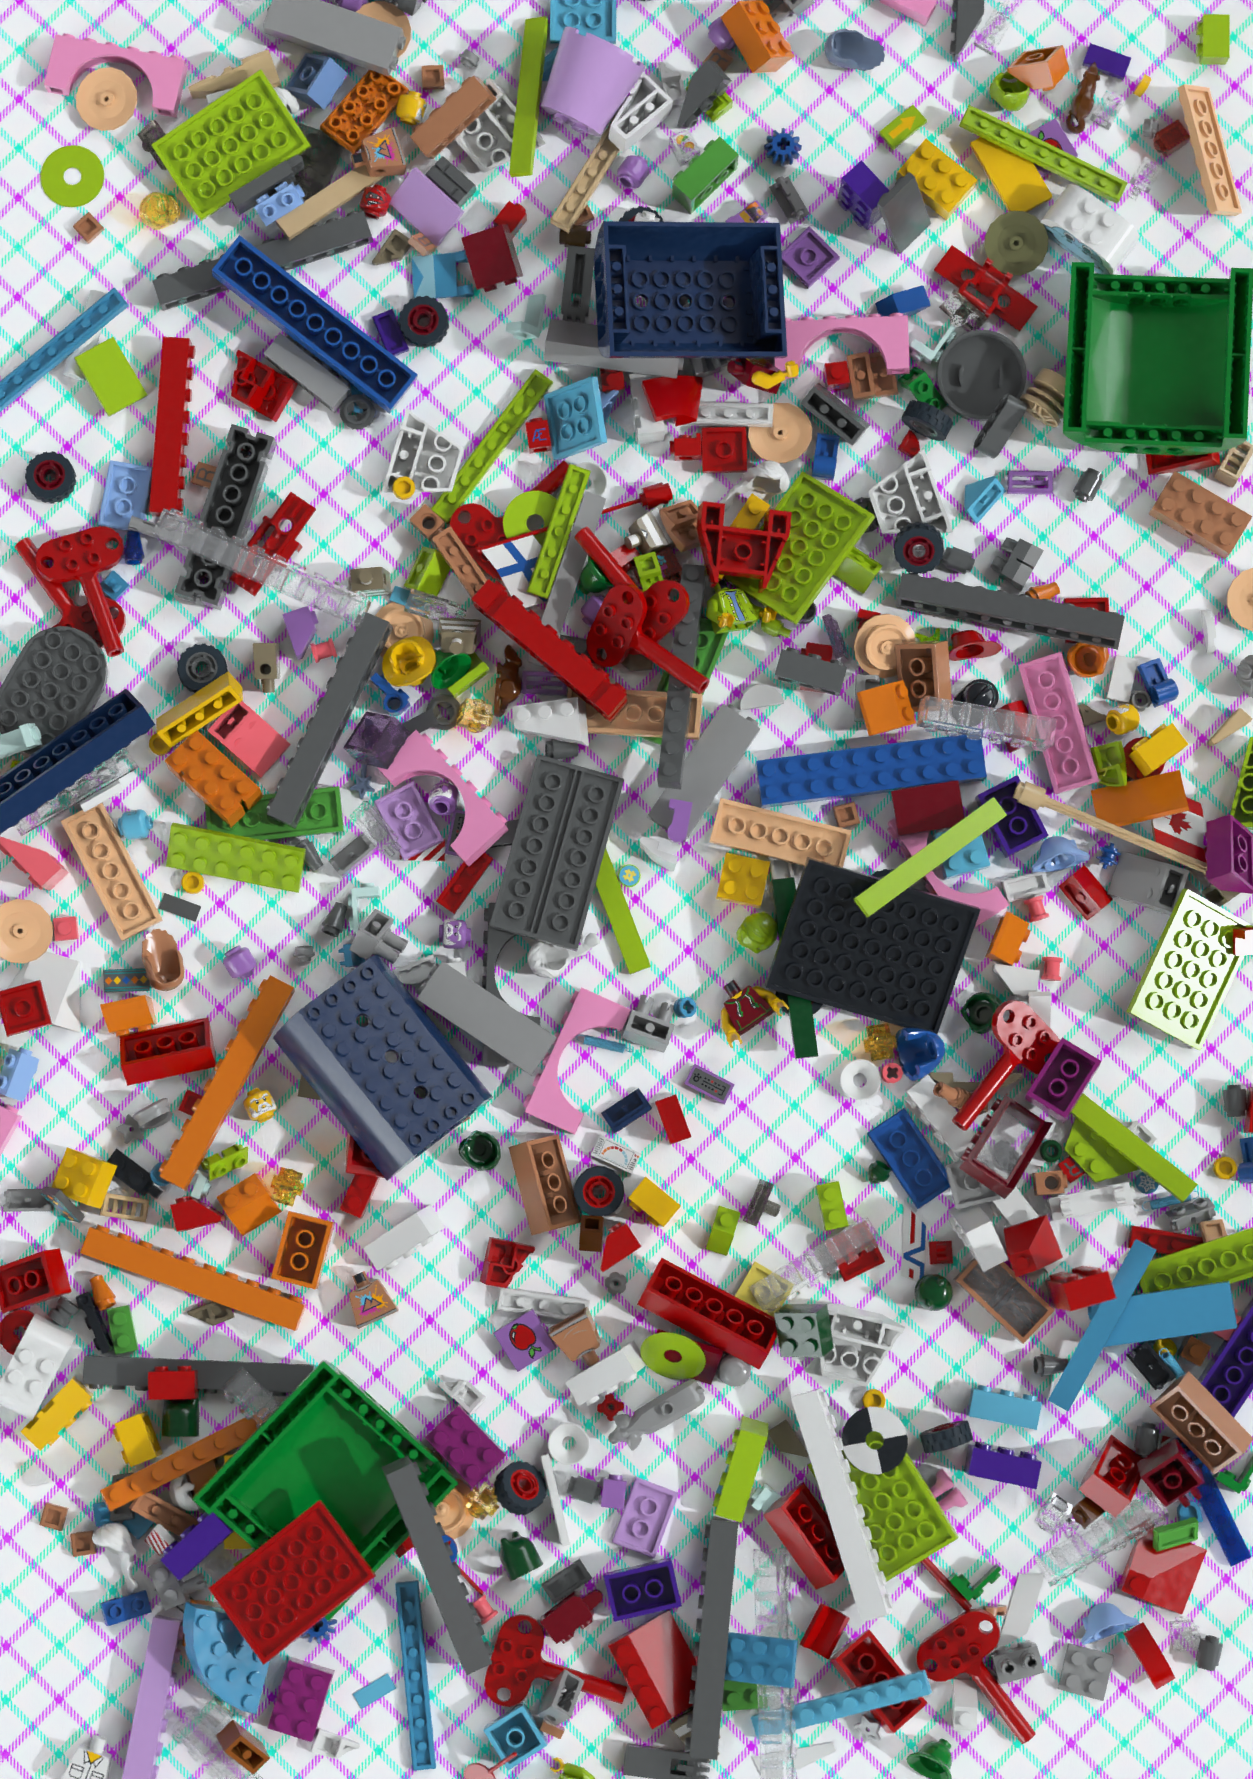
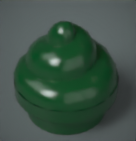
(878, 1172)

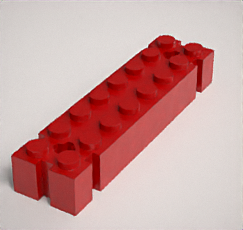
(549, 650)

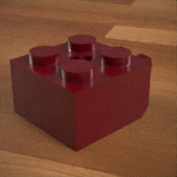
(1171, 1474)
(570, 1614)

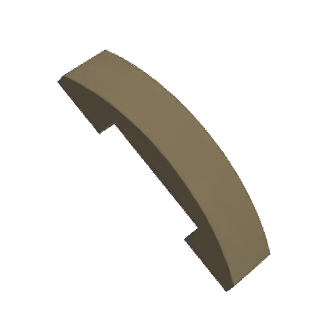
(947, 1078)

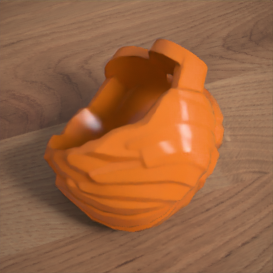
(1087, 659)

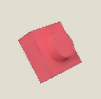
(65, 928)

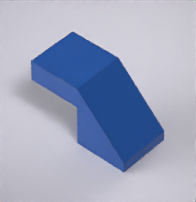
(905, 302)

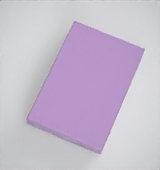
(426, 207)
(409, 819)
(645, 1517)

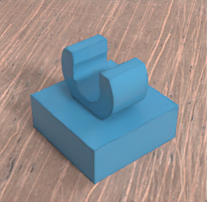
(114, 585)
(351, 958)
(101, 1514)

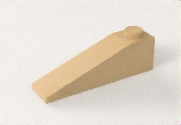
(234, 76)

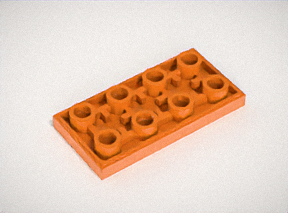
(363, 110)
(1141, 799)

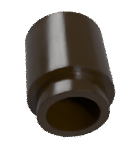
(576, 237)

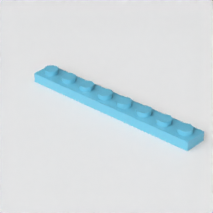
(857, 1700)

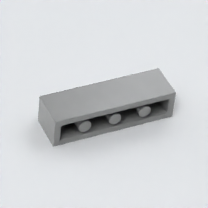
(307, 372)

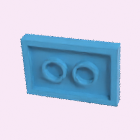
(761, 1660)

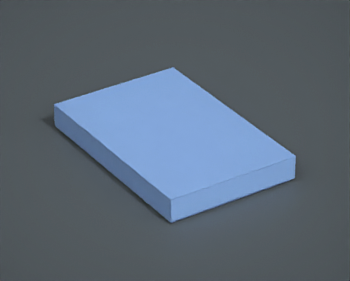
(125, 494)

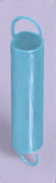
(604, 1043)
(1167, 1201)
(1172, 1363)

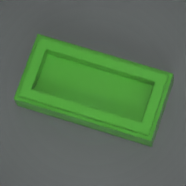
(1175, 1534)

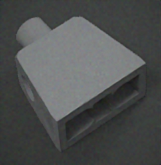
(558, 1705)

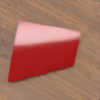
(502, 1261)

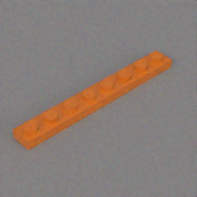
(178, 1464)

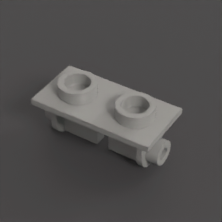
(789, 199)
(1201, 1209)

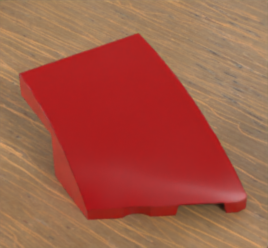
(261, 387)
(674, 398)

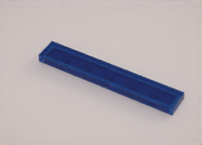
(1219, 1515)

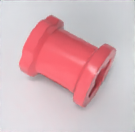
(323, 650)
(1036, 908)
(1051, 968)
(899, 1073)
(484, 1609)

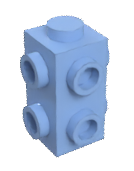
(280, 203)
(17, 1073)

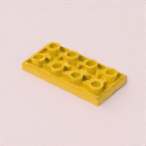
(1012, 176)

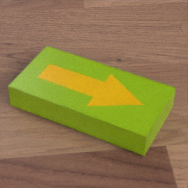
(903, 127)

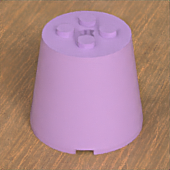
(588, 82)

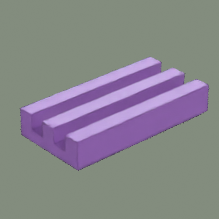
(1030, 491)
(525, 683)

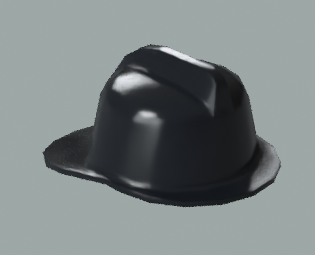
(980, 693)

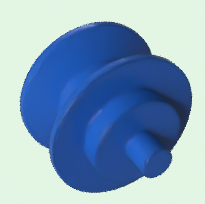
(1108, 855)

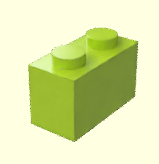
(1213, 39)
(831, 1205)

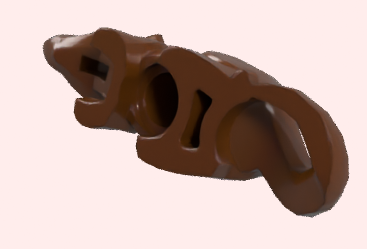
(1084, 99)
(509, 684)

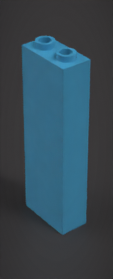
(1173, 1313)

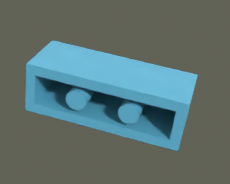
(1004, 1407)

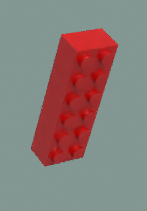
(1080, 1288)
(709, 1313)

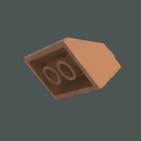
(924, 670)

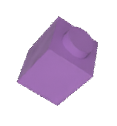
(613, 1492)

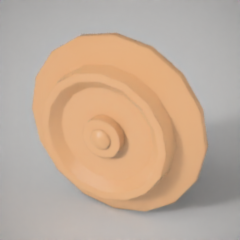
(390, 14)
(106, 99)
(787, 436)
(1241, 599)
(404, 624)
(876, 644)
(24, 931)
(453, 1513)

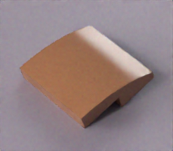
(870, 376)
(681, 524)

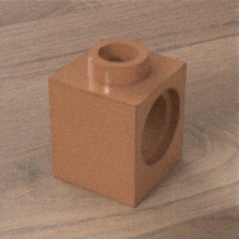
(421, 516)
(1039, 1183)

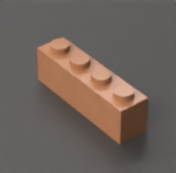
(452, 117)

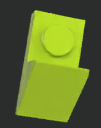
(723, 1230)

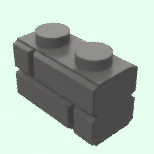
(451, 181)

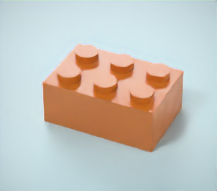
(757, 36)
(303, 1250)

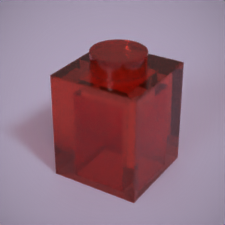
(1171, 138)

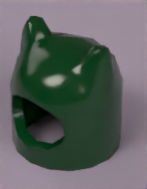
(933, 1292)
(181, 1418)
(518, 1556)

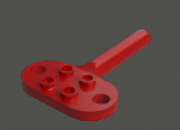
(487, 529)
(82, 558)
(662, 611)
(72, 615)
(620, 629)
(1024, 1042)
(961, 1649)
(519, 1662)

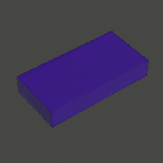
(1107, 61)
(390, 332)

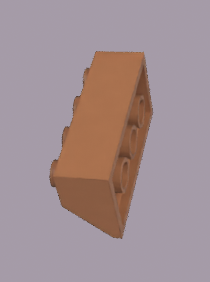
(544, 1184)
(1201, 1423)

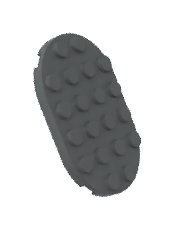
(53, 683)

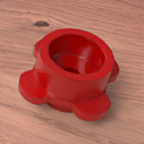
(610, 1400)

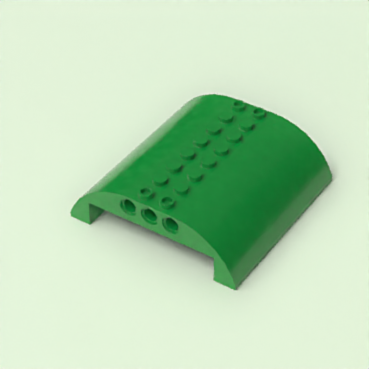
(1158, 362)
(329, 1448)

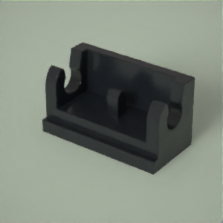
(1150, 1365)

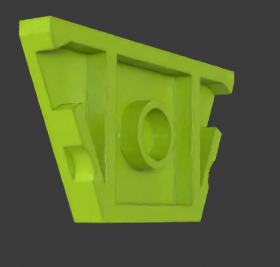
(1095, 1155)

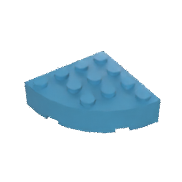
(223, 1657)

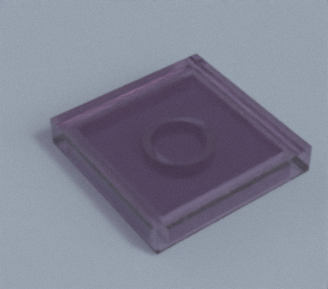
(836, 638)

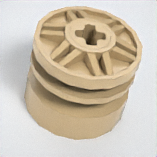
(1047, 399)

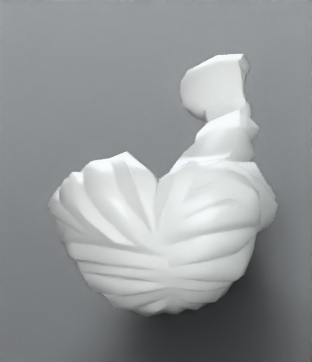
(765, 477)
(551, 960)
(118, 1541)

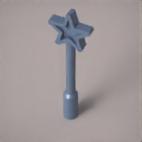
(362, 783)

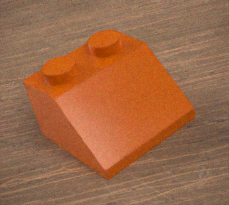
(1040, 67)
(886, 708)
(1007, 939)
(129, 1015)
(249, 1204)

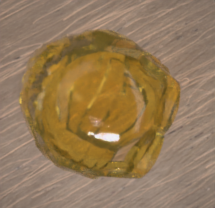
(159, 210)

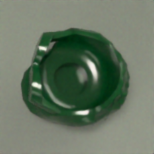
(981, 1011)
(480, 1151)

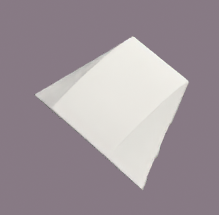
(491, 134)
(423, 456)
(909, 497)
(60, 985)
(859, 1343)

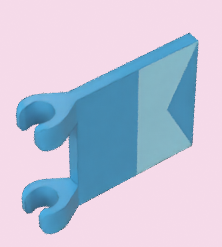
(437, 276)

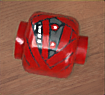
(375, 202)

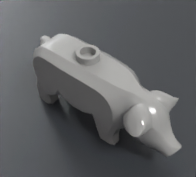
(657, 1413)

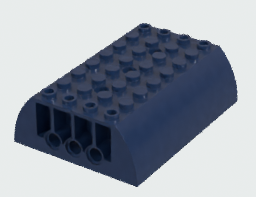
(694, 262)
(363, 1088)

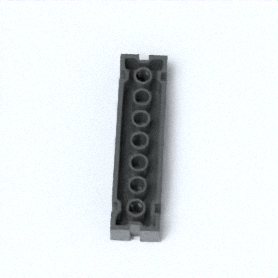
(229, 508)

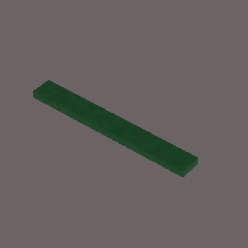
(799, 1009)

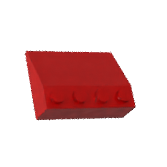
(656, 1667)

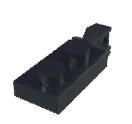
(133, 1174)
(95, 1322)

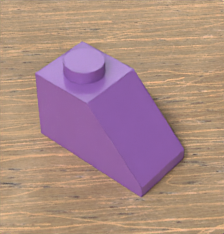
(301, 629)

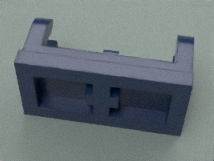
(626, 1110)

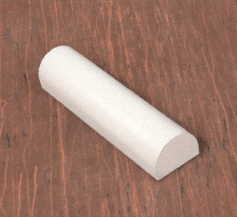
(71, 368)

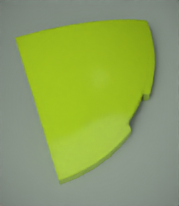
(1110, 764)

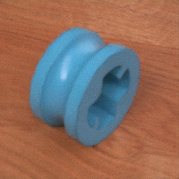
(682, 1013)

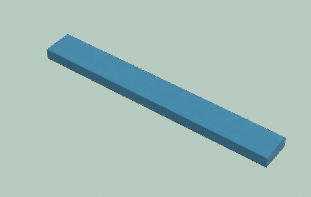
(61, 346)
(1102, 1326)
(415, 1675)

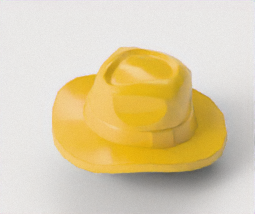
(409, 661)

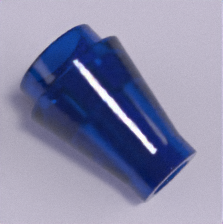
(133, 549)

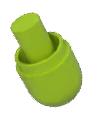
(775, 628)

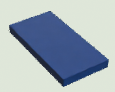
(910, 1158)

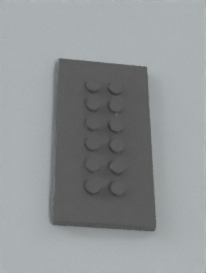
(556, 852)

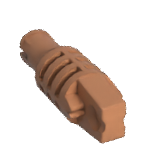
(955, 1096)

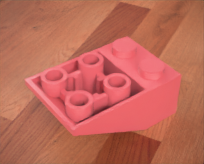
(249, 738)
(43, 867)

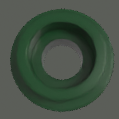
(1043, 1151)

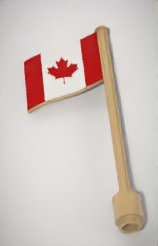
(1174, 835)

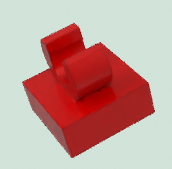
(864, 615)
(940, 1252)

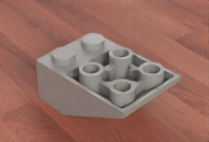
(1147, 882)

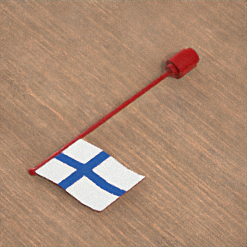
(517, 555)

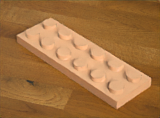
(1209, 150)
(641, 716)
(778, 834)
(112, 871)

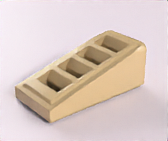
(1228, 474)
(1235, 722)
(143, 1212)

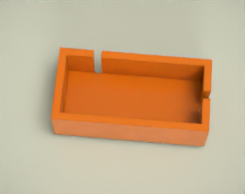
(213, 778)

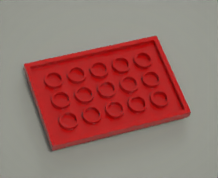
(292, 1582)

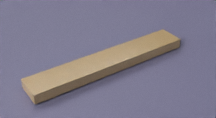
(585, 183)
(326, 202)

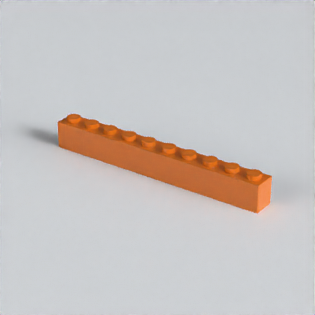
(227, 1082)
(193, 1278)

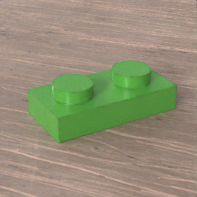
(122, 1329)

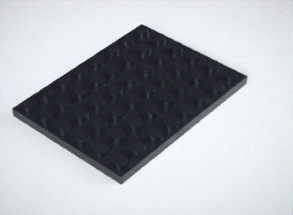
(882, 966)

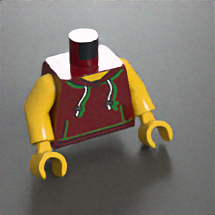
(761, 373)
(747, 1009)

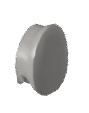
(154, 1114)

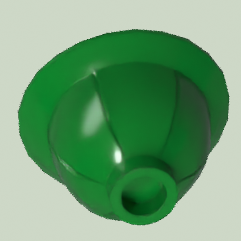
(593, 579)
(449, 668)
(932, 1760)

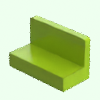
(858, 570)
(428, 572)
(476, 672)

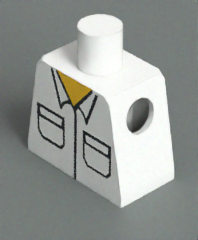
(90, 1761)

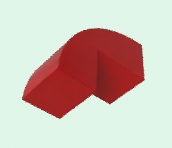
(1149, 1655)

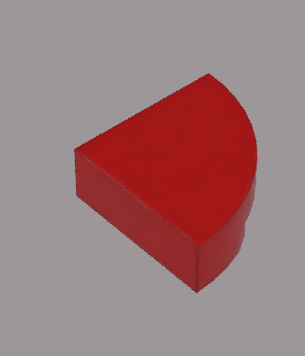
(910, 444)

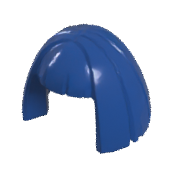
(918, 1051)

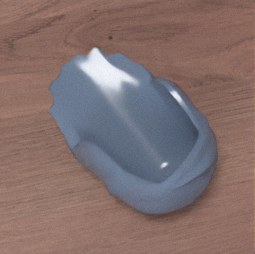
(853, 50)

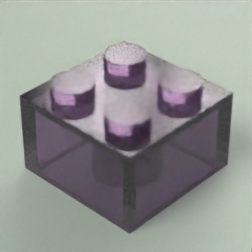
(377, 740)

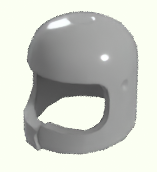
(733, 1371)

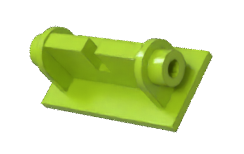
(233, 1158)

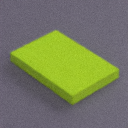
(110, 376)

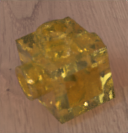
(474, 715)
(882, 1046)
(287, 1186)
(482, 1501)

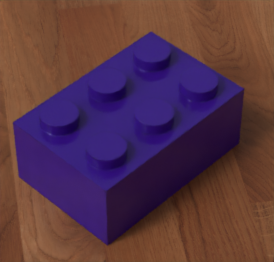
(860, 194)
(1021, 825)
(1002, 1465)
(195, 1544)
(642, 1589)

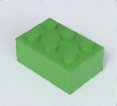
(704, 174)

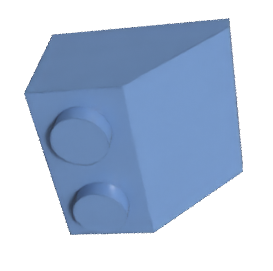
(316, 80)

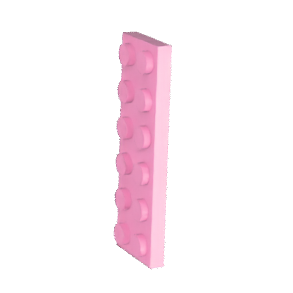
(1053, 696)

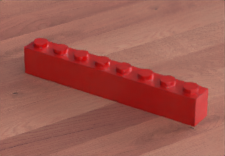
(171, 425)

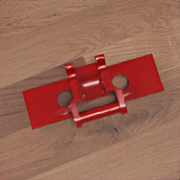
(989, 283)
(279, 542)

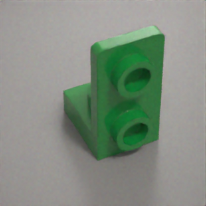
(922, 387)
(1228, 1478)
(976, 1590)

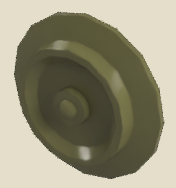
(1016, 242)

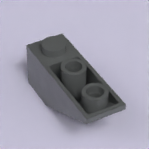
(968, 18)
(703, 88)

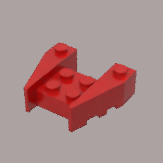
(741, 550)

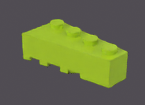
(1243, 799)
(742, 1469)

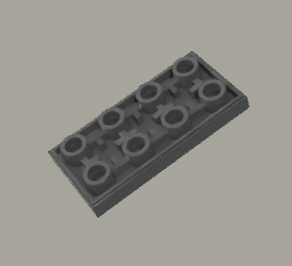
(904, 212)

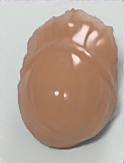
(162, 960)

